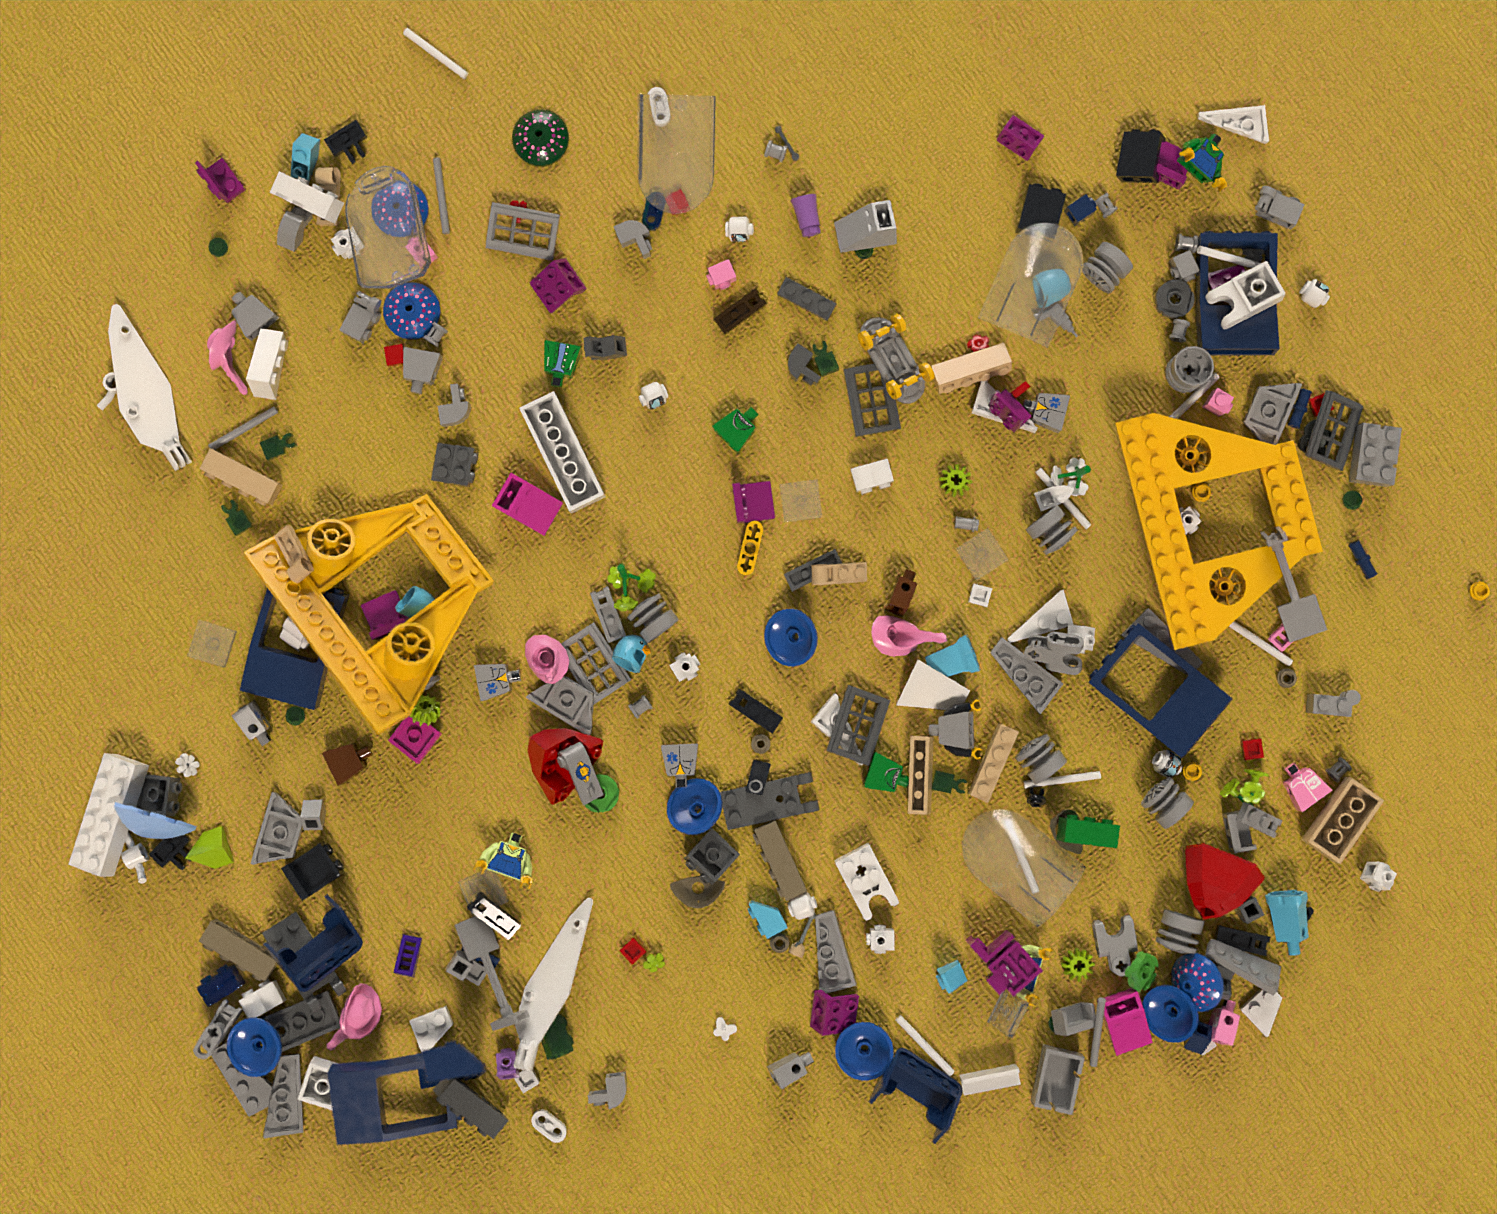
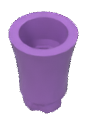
(807, 214)

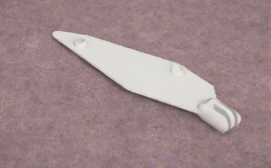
(143, 391)
(550, 985)

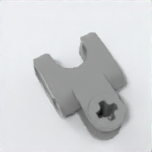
(1056, 651)
(1116, 946)
(218, 1029)

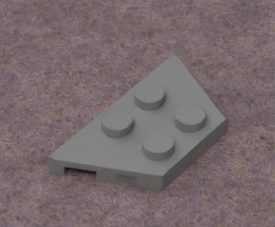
(1271, 411)
(568, 702)
(278, 832)

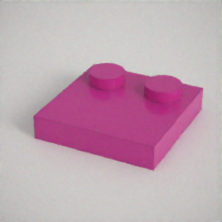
(414, 739)

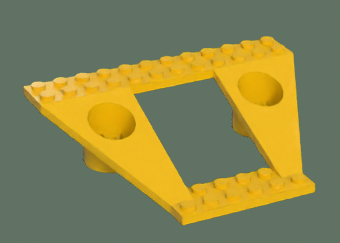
(1184, 587)
(376, 680)

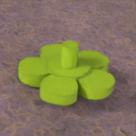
(654, 962)

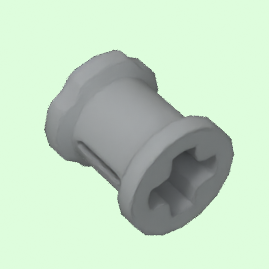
(775, 151)
(1100, 203)
(1186, 243)
(1179, 330)
(435, 334)
(640, 706)

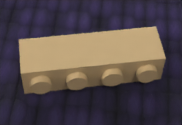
(971, 368)
(240, 476)
(993, 762)
(920, 775)

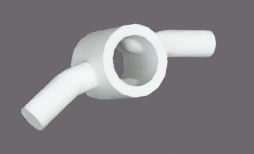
(107, 383)
(135, 857)

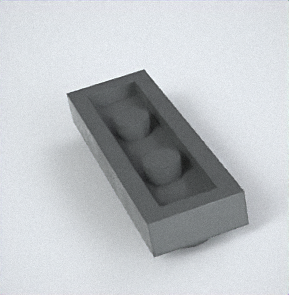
(806, 299)
(803, 574)

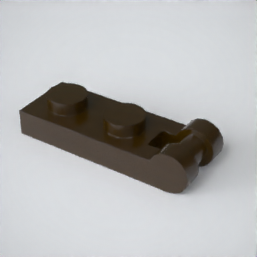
(739, 312)

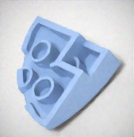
(151, 824)

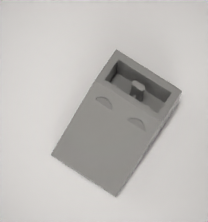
(867, 228)

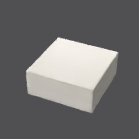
(980, 595)
(527, 1080)

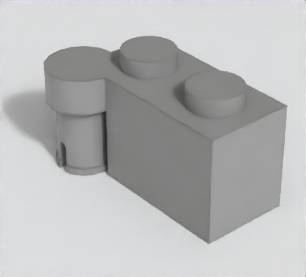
(1278, 208)
(361, 317)
(1333, 705)

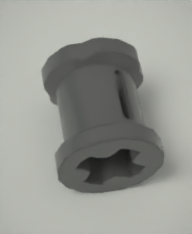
(1344, 768)

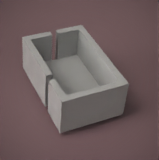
(1375, 454)
(1056, 1079)

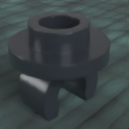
(1036, 800)

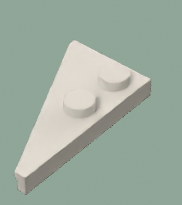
(1245, 121)
(981, 406)
(1050, 617)
(825, 722)

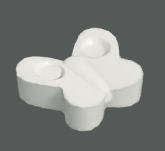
(723, 1029)

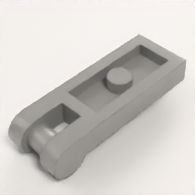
(608, 615)
(1258, 819)

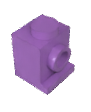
(506, 1071)

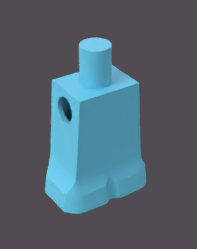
(955, 658)
(1289, 917)

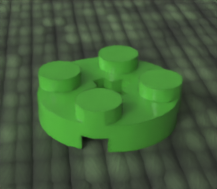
(611, 795)
(1141, 971)

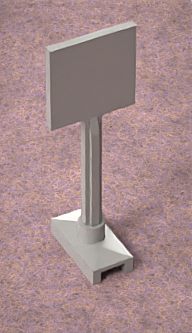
(1301, 615)
(477, 942)

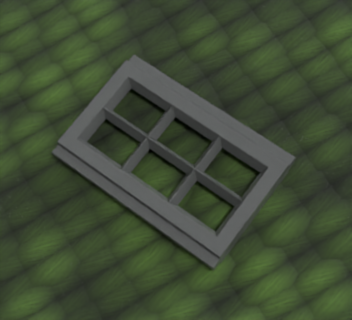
(856, 411)
(1350, 428)
(839, 727)

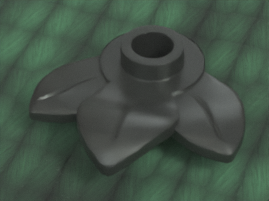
(1302, 443)

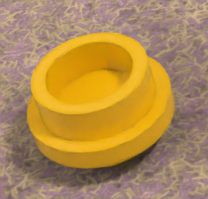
(1201, 492)
(1479, 591)
(1192, 771)

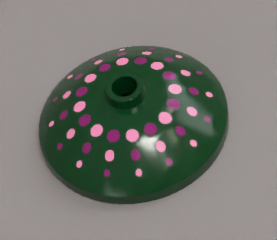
(544, 149)

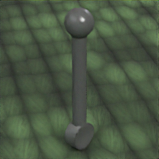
(795, 156)

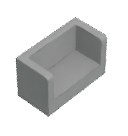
(1237, 833)
(1073, 1018)

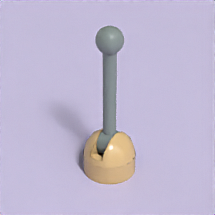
(798, 948)

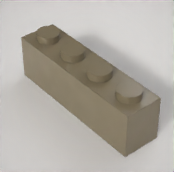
(780, 860)
(238, 949)

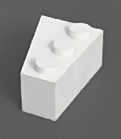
(307, 197)
(267, 364)

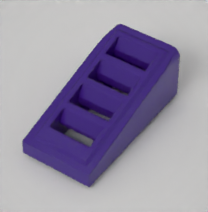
(413, 965)

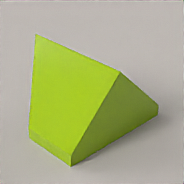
(211, 849)

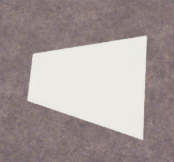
(931, 689)

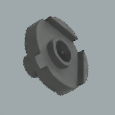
(1180, 308)

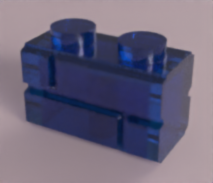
(221, 985)

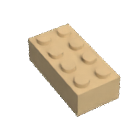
(1342, 820)

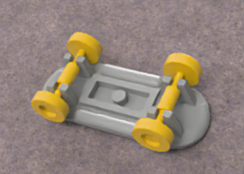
(893, 359)

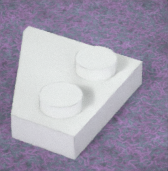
(1262, 1010)
(431, 1027)

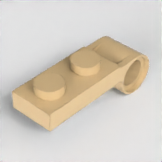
(329, 180)
(294, 554)
(839, 573)

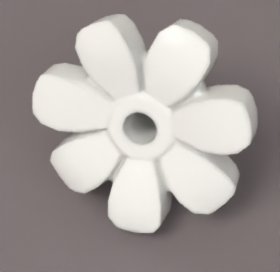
(187, 765)

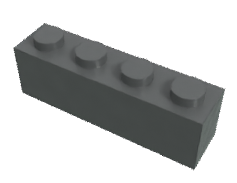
(471, 1106)

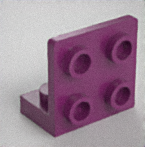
(1168, 168)
(221, 180)
(557, 284)
(1008, 410)
(753, 502)
(383, 615)
(990, 952)
(833, 1014)

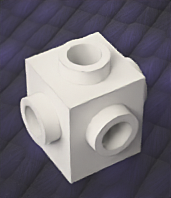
(342, 244)
(1192, 519)
(1086, 633)
(677, 667)
(1378, 876)
(886, 943)

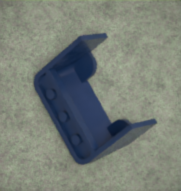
(322, 953)
(448, 1063)
(923, 1084)

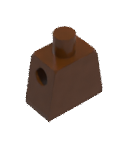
(899, 599)
(346, 761)

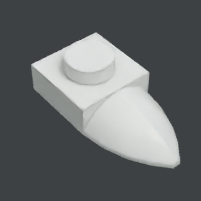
(1053, 496)

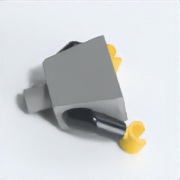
(957, 729)

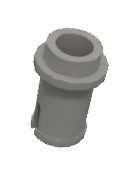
(967, 523)

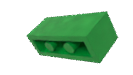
(1088, 831)

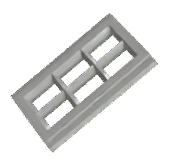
(524, 213)
(606, 651)

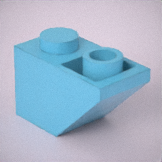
(304, 156)
(768, 917)
(951, 976)

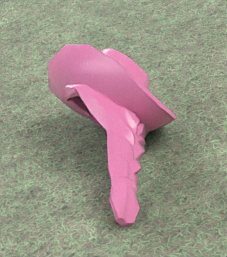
(220, 346)
(905, 636)
(546, 658)
(358, 1016)

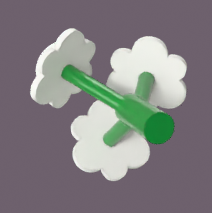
(1075, 468)

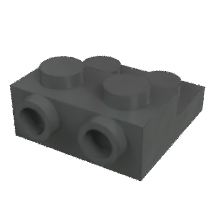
(454, 464)
(160, 795)
(711, 857)

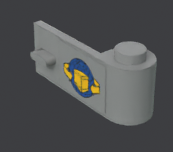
(582, 773)

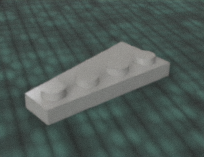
(1160, 631)
(1028, 676)
(833, 960)
(1250, 967)
(251, 1091)
(284, 1108)

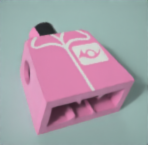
(1304, 787)
(1224, 1030)

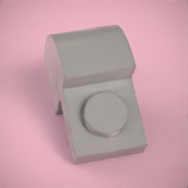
(292, 228)
(634, 232)
(457, 412)
(464, 969)
(615, 1091)

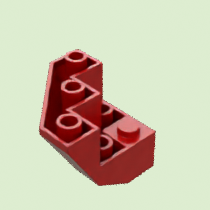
(543, 755)
(1219, 880)

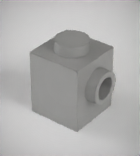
(1184, 267)
(313, 814)

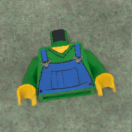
(1204, 160)

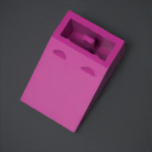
(527, 504)
(1126, 1021)

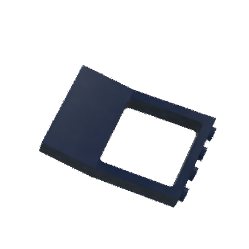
(1252, 336)
(282, 673)
(1187, 711)
(360, 1104)

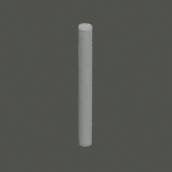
(441, 195)
(243, 428)
(1097, 1032)

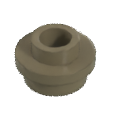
(1292, 678)
(754, 744)
(779, 949)

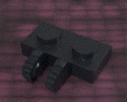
(345, 139)
(168, 849)

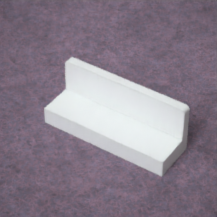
(990, 1079)

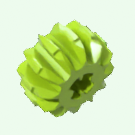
(950, 484)
(426, 710)
(1082, 969)

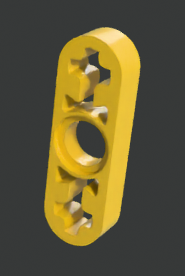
(742, 560)

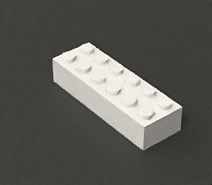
(562, 452)
(102, 831)

